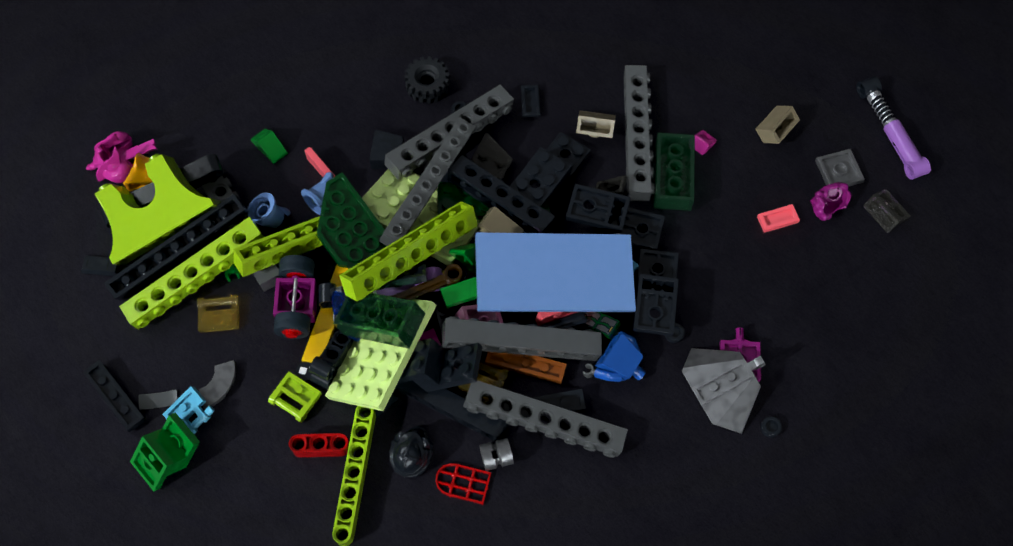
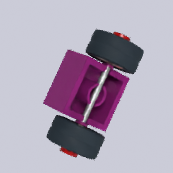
(295, 297)

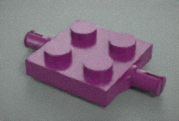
(748, 349)

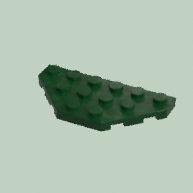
(347, 224)

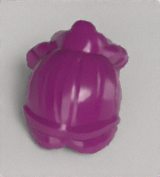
(830, 199)

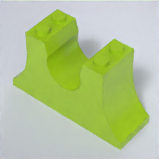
(142, 229)

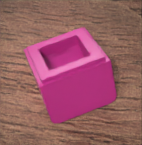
(703, 142)

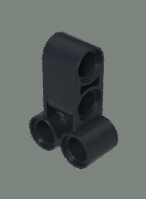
(324, 368)

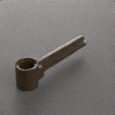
(433, 284)

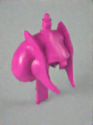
(114, 156)

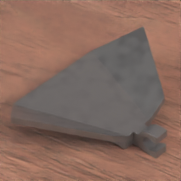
(723, 385)

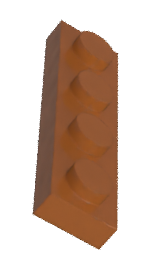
(528, 365)

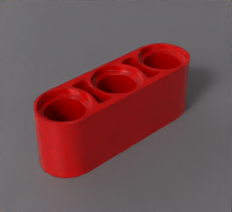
(311, 440)

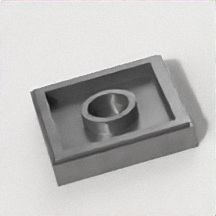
(840, 168)

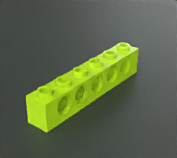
(270, 249)

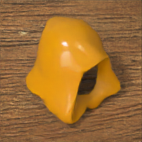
(138, 174)

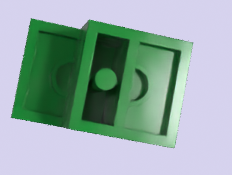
(164, 451)

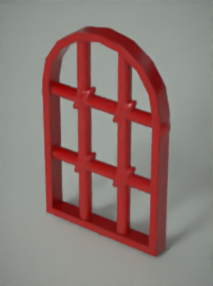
(453, 485)

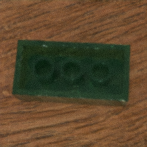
(674, 171)
(380, 319)

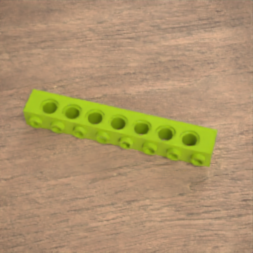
(408, 251)
(150, 296)

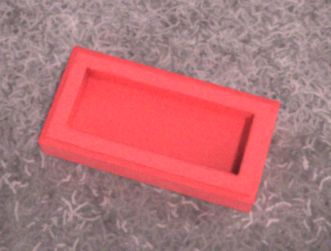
(778, 218)

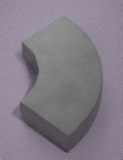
(220, 384)

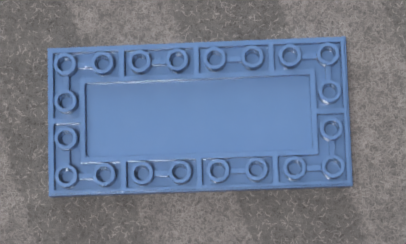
(554, 272)

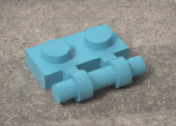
(188, 404)

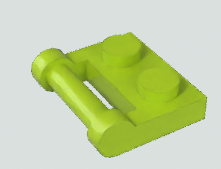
(298, 391)

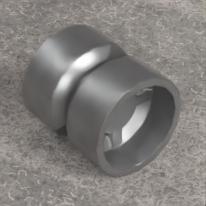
(503, 453)

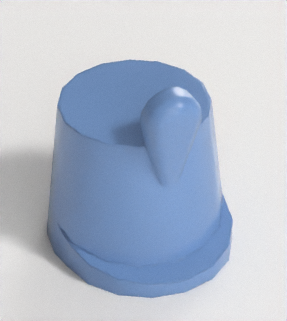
(314, 196)
(266, 212)

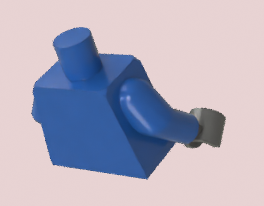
(618, 360)

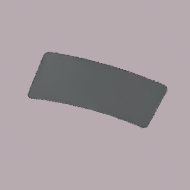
(157, 400)

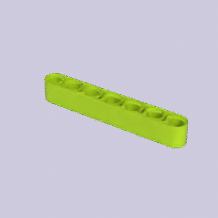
(356, 483)

